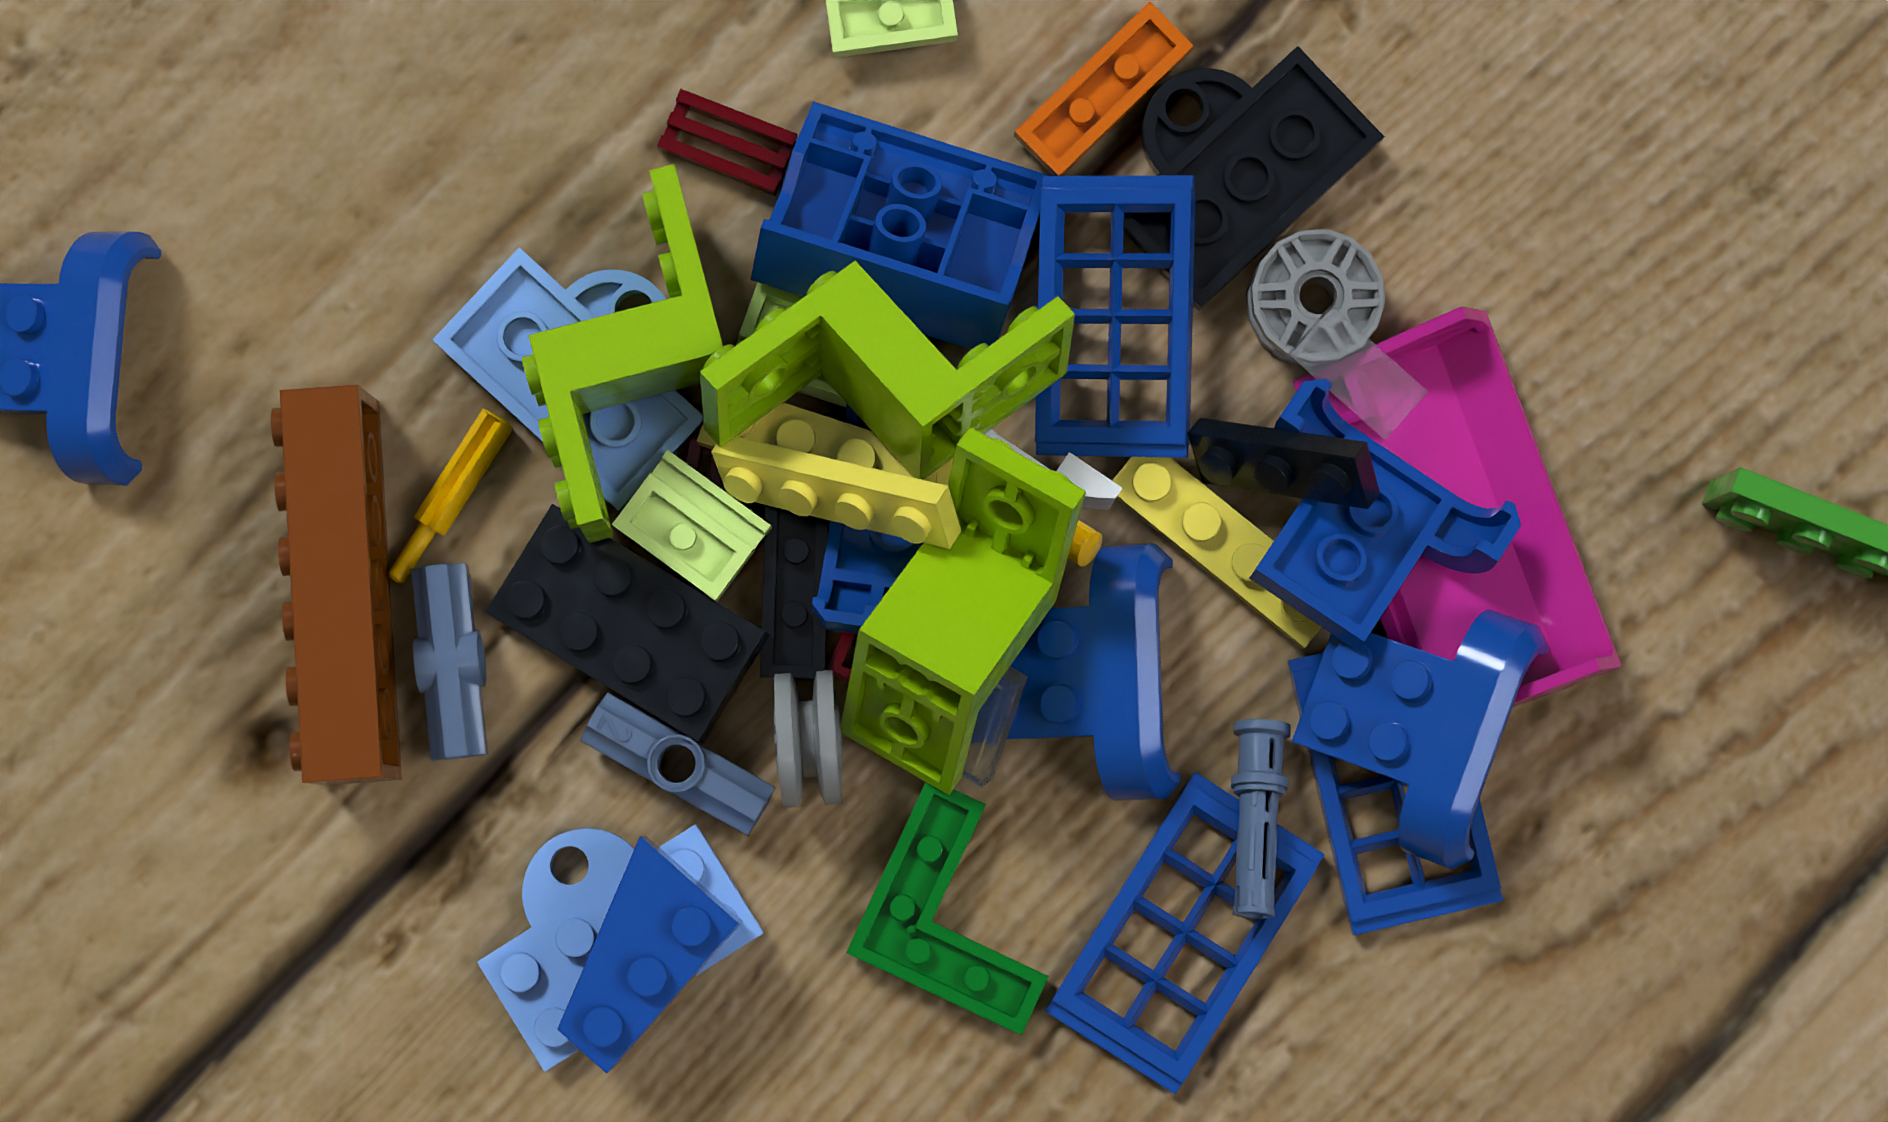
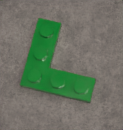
(905, 941)

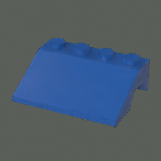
(917, 214)

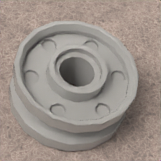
(1309, 258)
(807, 739)

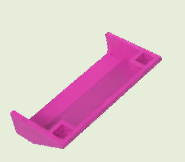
(1481, 448)

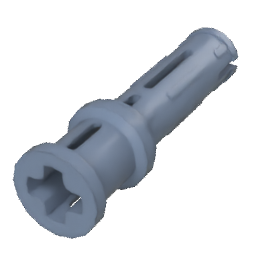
(1259, 789)

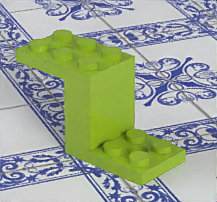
(622, 357)
(883, 369)
(961, 612)

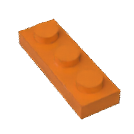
(1103, 90)

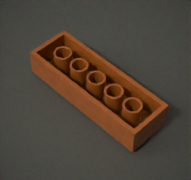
(337, 586)

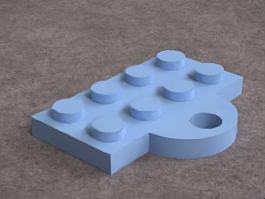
(523, 299)
(542, 965)

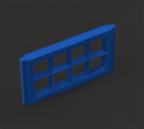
(1117, 196)
(1404, 903)
(1120, 1034)

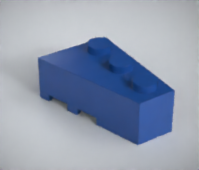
(644, 956)

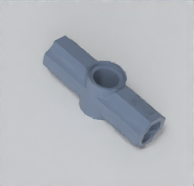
(449, 661)
(641, 742)

